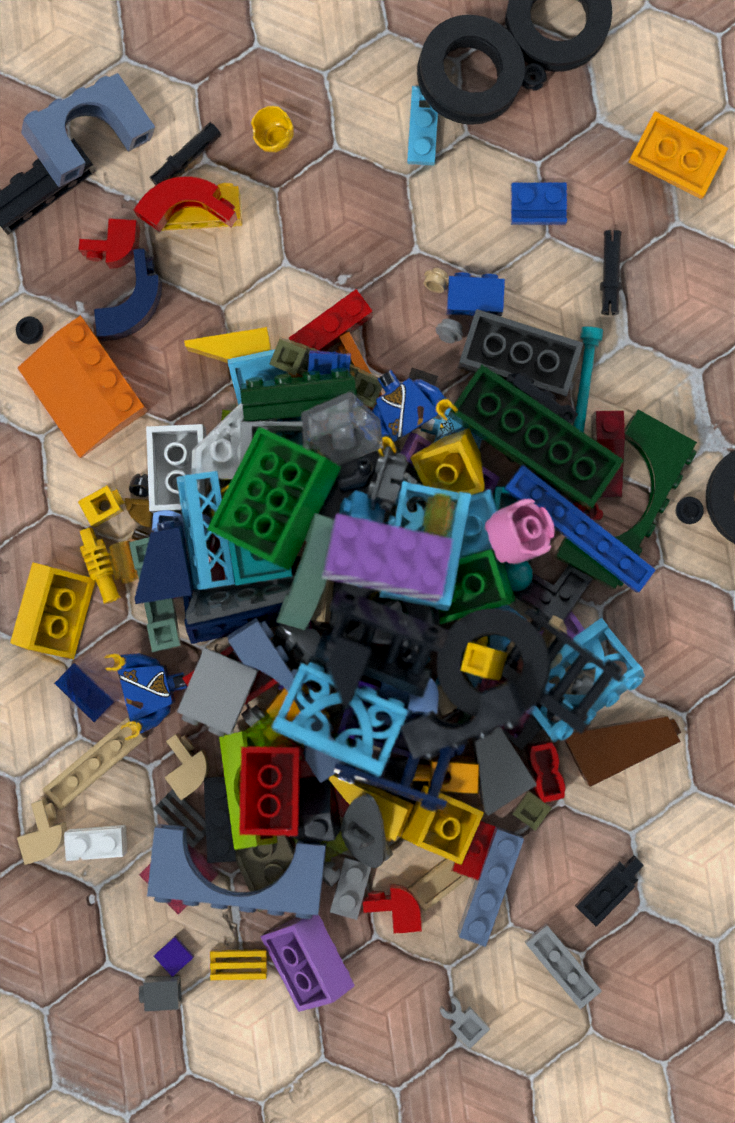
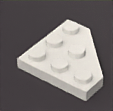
(221, 447)

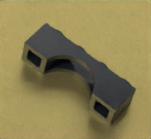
(429, 732)

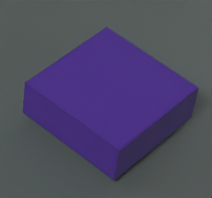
(173, 956)

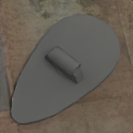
(364, 831)

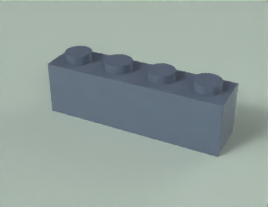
(490, 887)

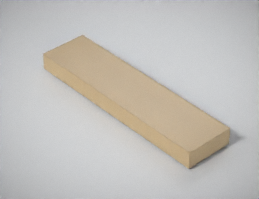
(92, 765)

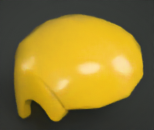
(272, 129)

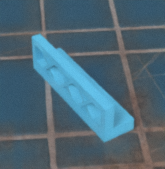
(195, 534)

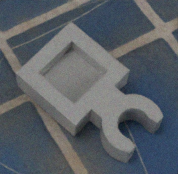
(466, 1024)

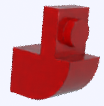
(118, 248)
(403, 905)

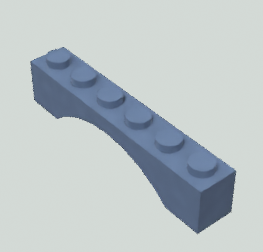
(257, 650)

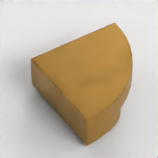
(139, 511)

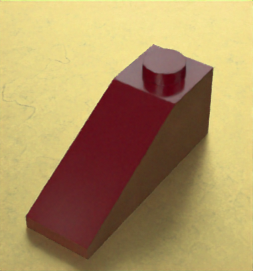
(610, 432)

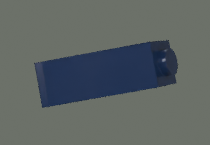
(165, 565)

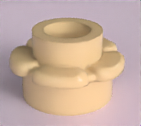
(436, 280)

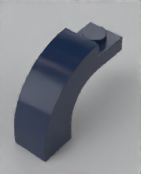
(136, 312)

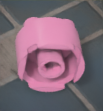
(520, 532)

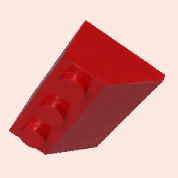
(269, 790)

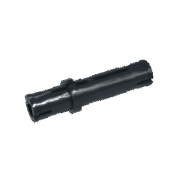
(191, 150)
(611, 272)

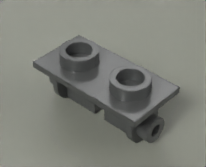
(382, 490)

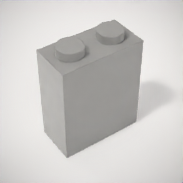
(217, 692)

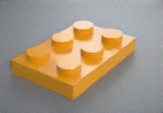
(678, 155)

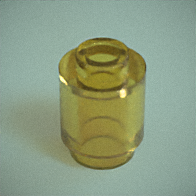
(438, 515)
(122, 562)

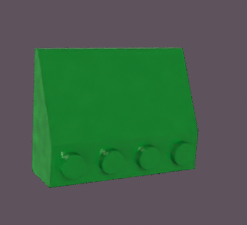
(274, 498)

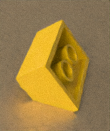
(52, 611)

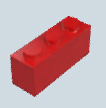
(336, 321)

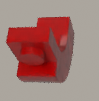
(179, 193)

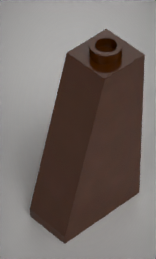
(617, 746)

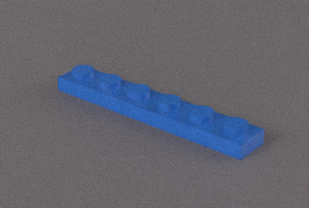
(582, 530)

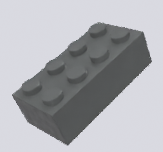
(516, 348)

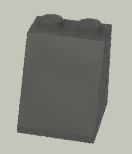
(500, 771)

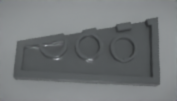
(233, 599)

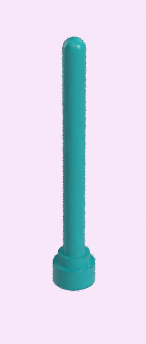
(590, 338)

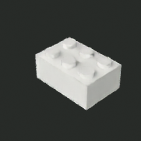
(170, 457)

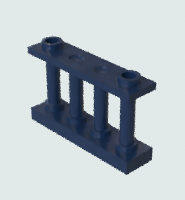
(428, 801)

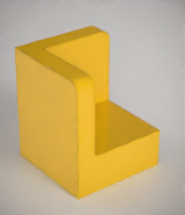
(484, 661)

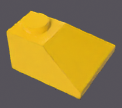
(451, 464)

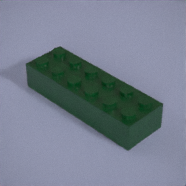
(535, 437)

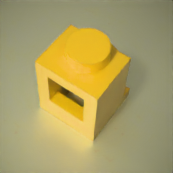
(92, 505)

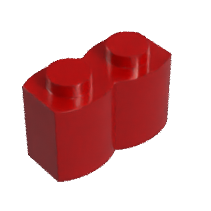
(545, 762)

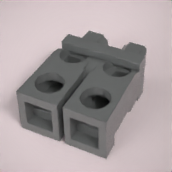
(299, 647)

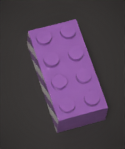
(387, 558)

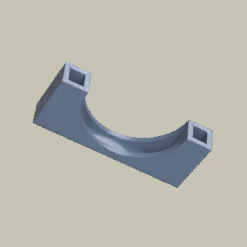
(178, 878)

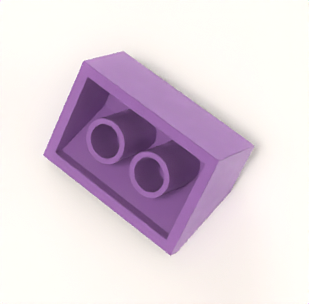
(308, 962)

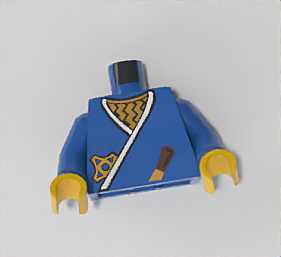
(407, 407)
(146, 690)

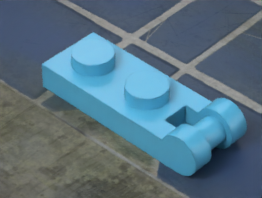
(421, 131)

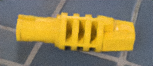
(98, 564)

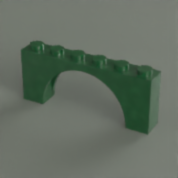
(665, 455)

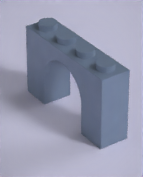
(107, 100)

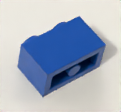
(472, 293)

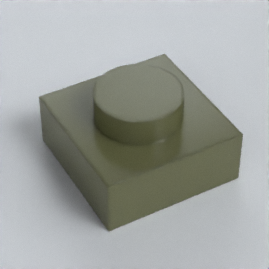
(531, 810)

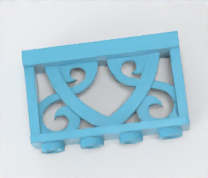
(462, 501)
(591, 639)
(358, 756)

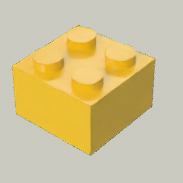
(444, 831)

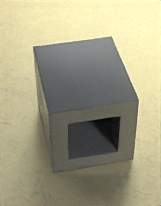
(161, 993)

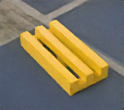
(214, 965)

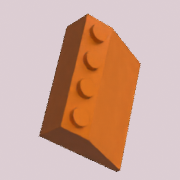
(81, 387)

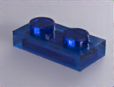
(84, 692)

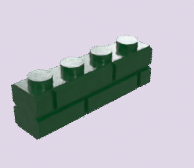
(291, 396)

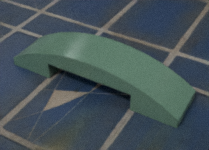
(308, 582)
(161, 614)

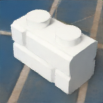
(95, 842)

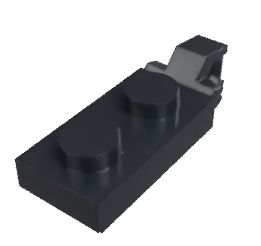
(544, 397)
(609, 890)

